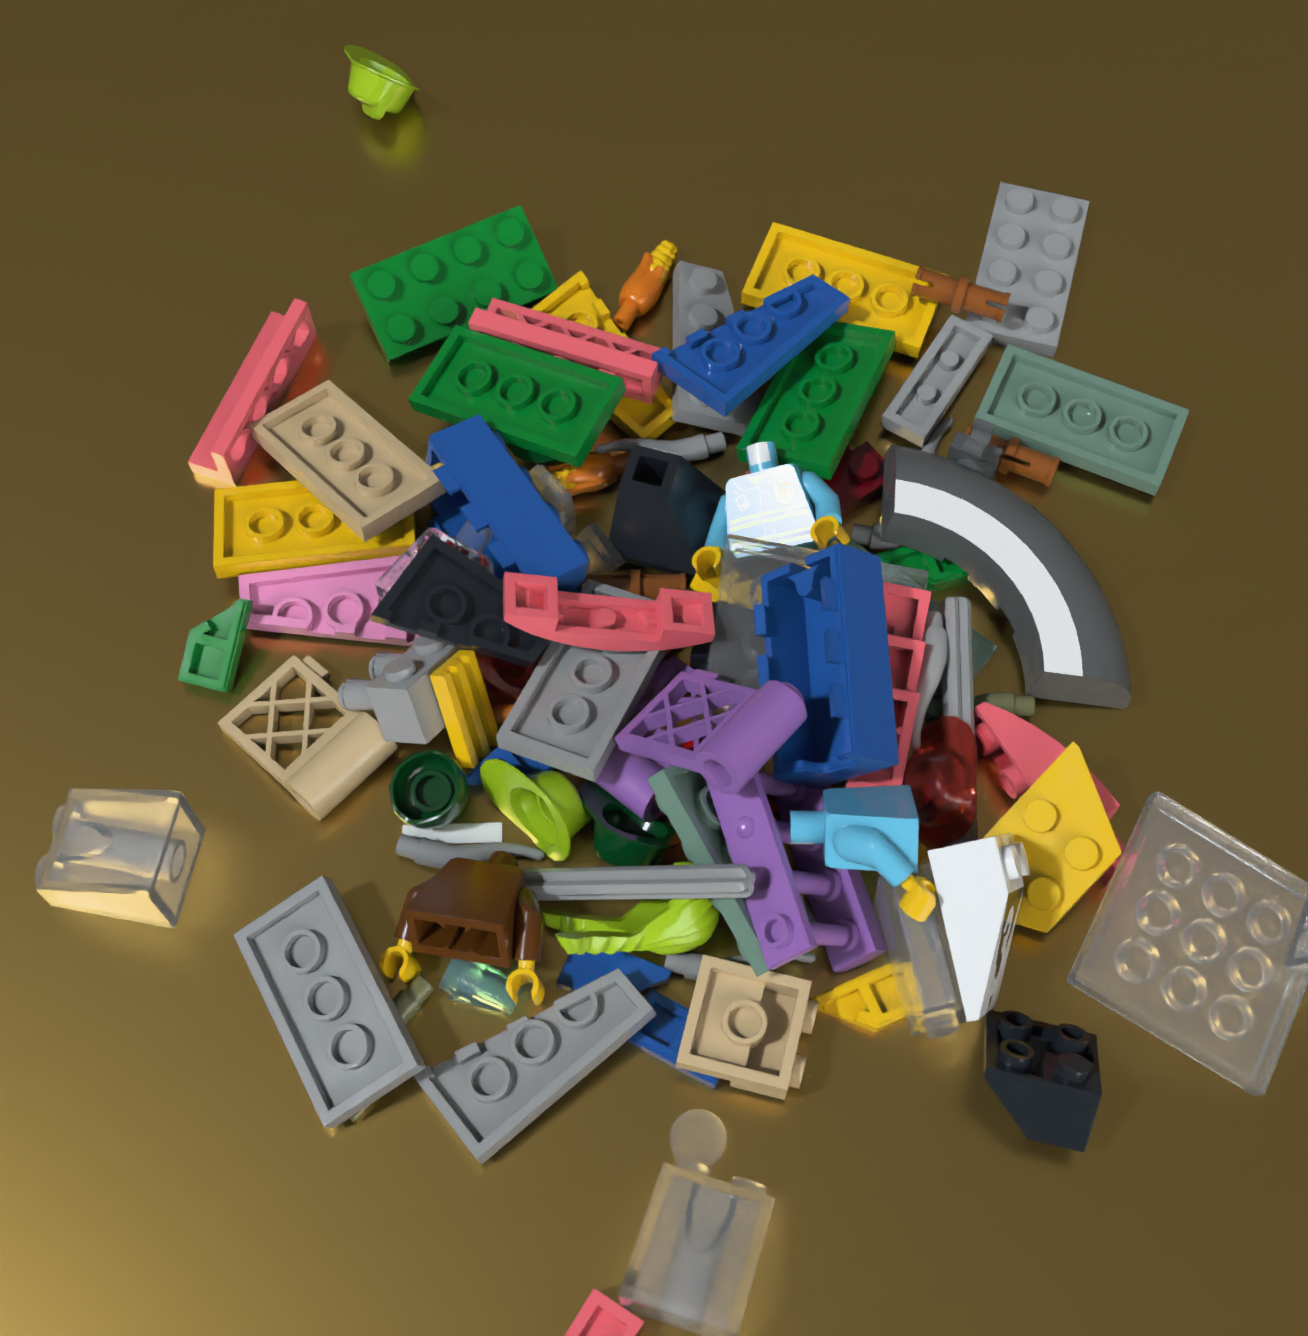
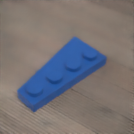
(753, 345)

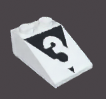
(979, 902)

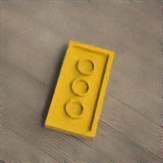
(874, 283)
(289, 529)

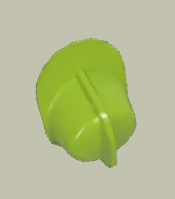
(377, 82)
(538, 803)

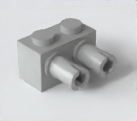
(401, 691)

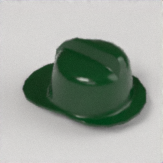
(621, 835)

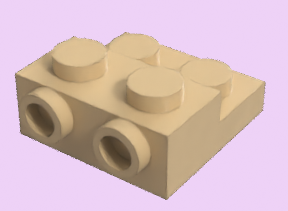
(747, 1027)

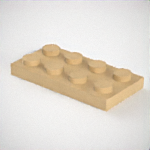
(347, 460)

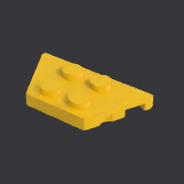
(1063, 837)

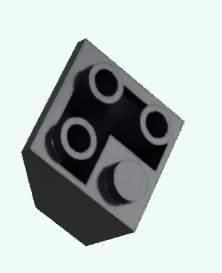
(662, 511)
(1044, 1076)

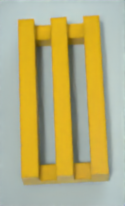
(465, 707)

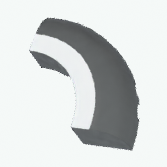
(1021, 566)

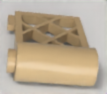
(337, 758)

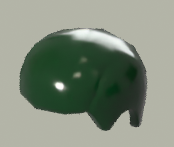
(429, 790)

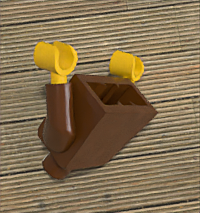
(472, 915)

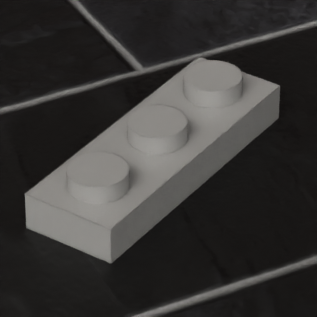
(936, 380)

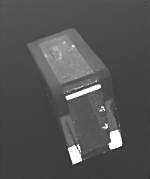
(920, 962)

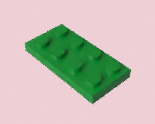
(437, 285)
(520, 393)
(821, 397)

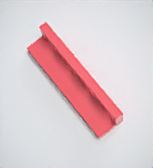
(573, 343)
(254, 393)

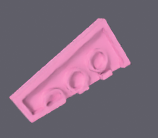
(322, 601)

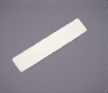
(459, 833)

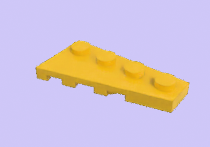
(579, 304)

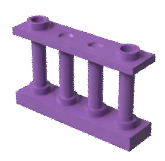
(836, 895)

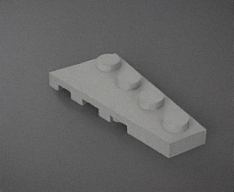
(699, 303)
(516, 1075)

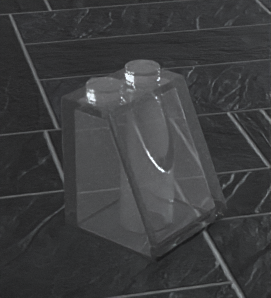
(121, 854)
(697, 1250)

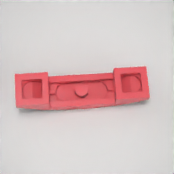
(607, 622)

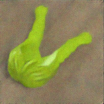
(651, 926)

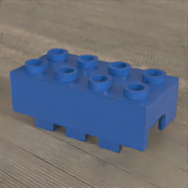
(499, 495)
(831, 644)

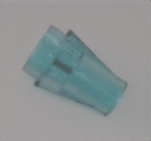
(478, 986)

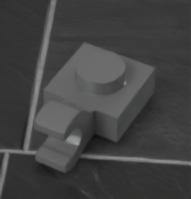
(976, 449)

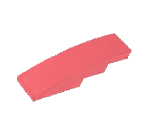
(905, 620)

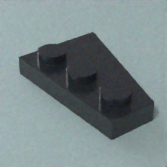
(457, 604)

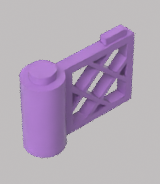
(736, 740)
(626, 773)

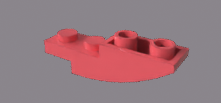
(1023, 755)

